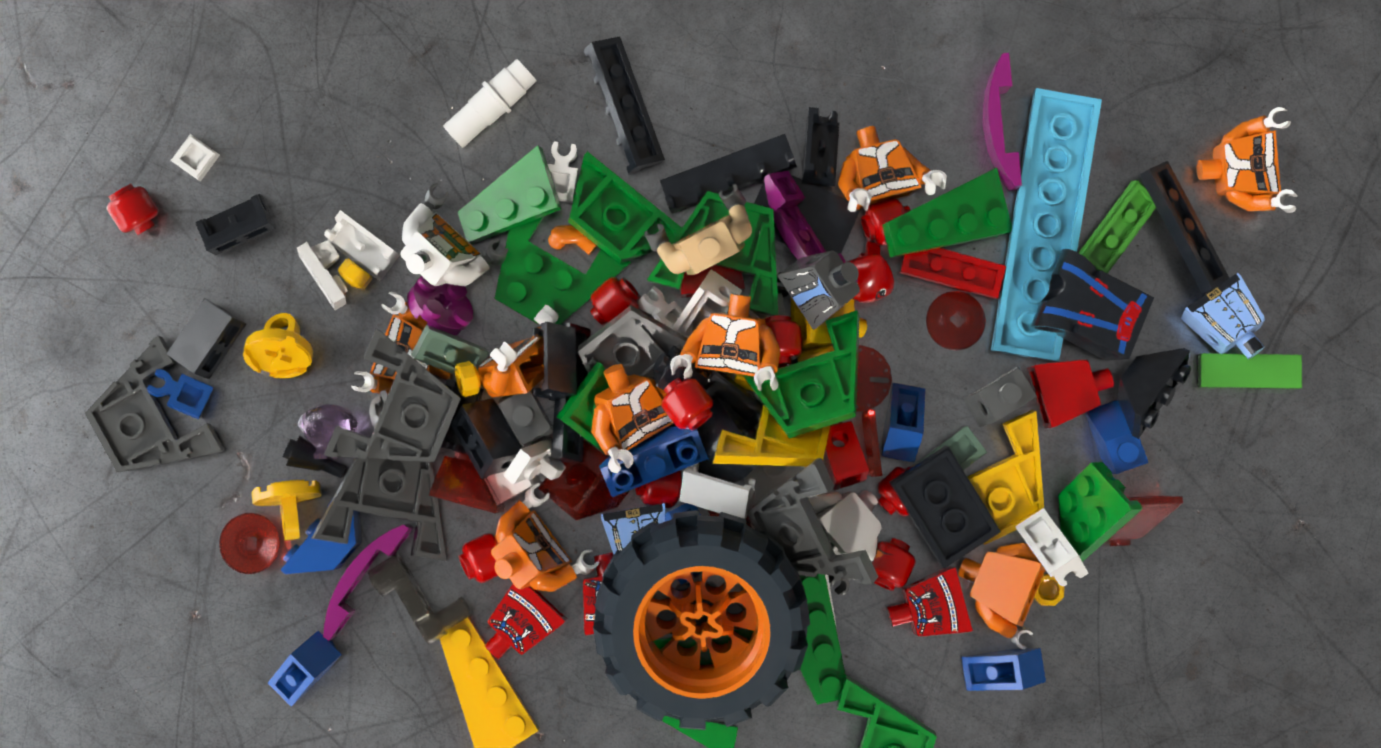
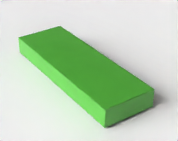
(1119, 227)
(1260, 371)

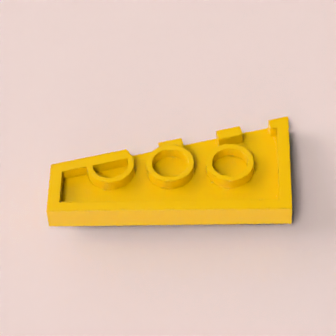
(486, 695)

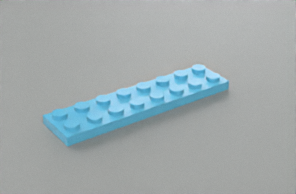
(1045, 216)

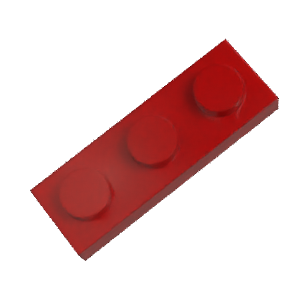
(955, 271)

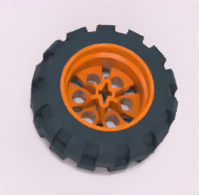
(742, 670)

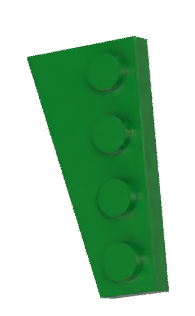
(957, 217)
(823, 659)

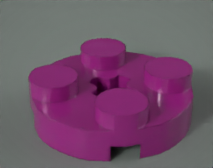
(441, 306)

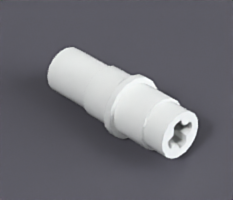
(490, 103)

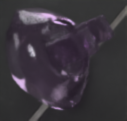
(320, 422)

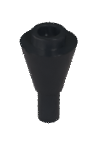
(301, 456)

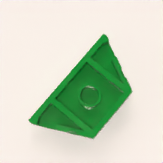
(615, 213)
(1094, 509)

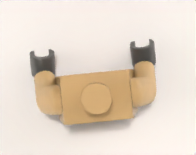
(708, 244)

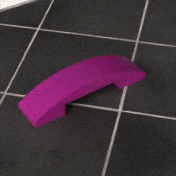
(1006, 163)
(783, 198)
(340, 612)

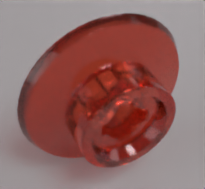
(944, 331)
(234, 543)

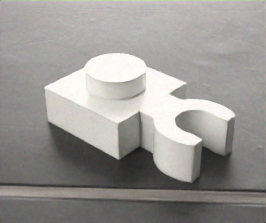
(562, 174)
(655, 304)

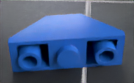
(655, 458)
(322, 555)

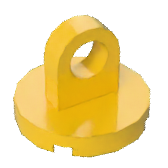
(278, 350)
(287, 495)

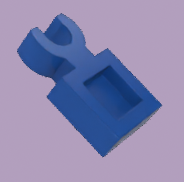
(185, 395)

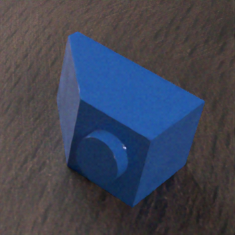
(904, 422)
(1114, 439)
(304, 668)
(1004, 670)

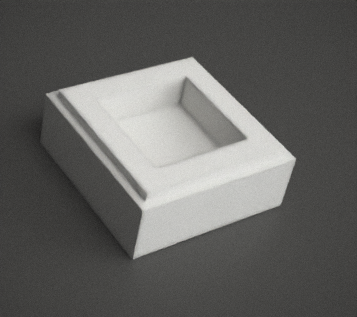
(195, 157)

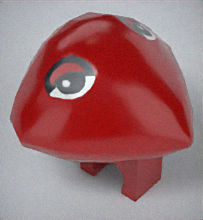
(874, 275)

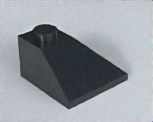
(723, 419)

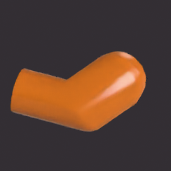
(568, 234)

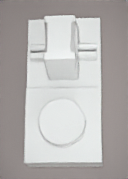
(317, 261)
(533, 461)

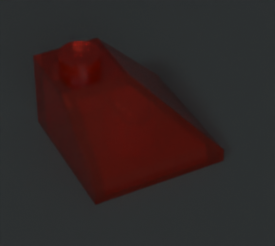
(461, 483)
(582, 487)
(1154, 511)

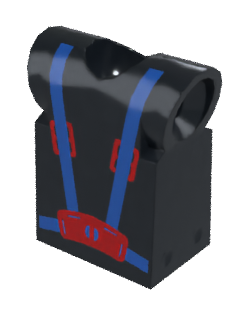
(1092, 308)

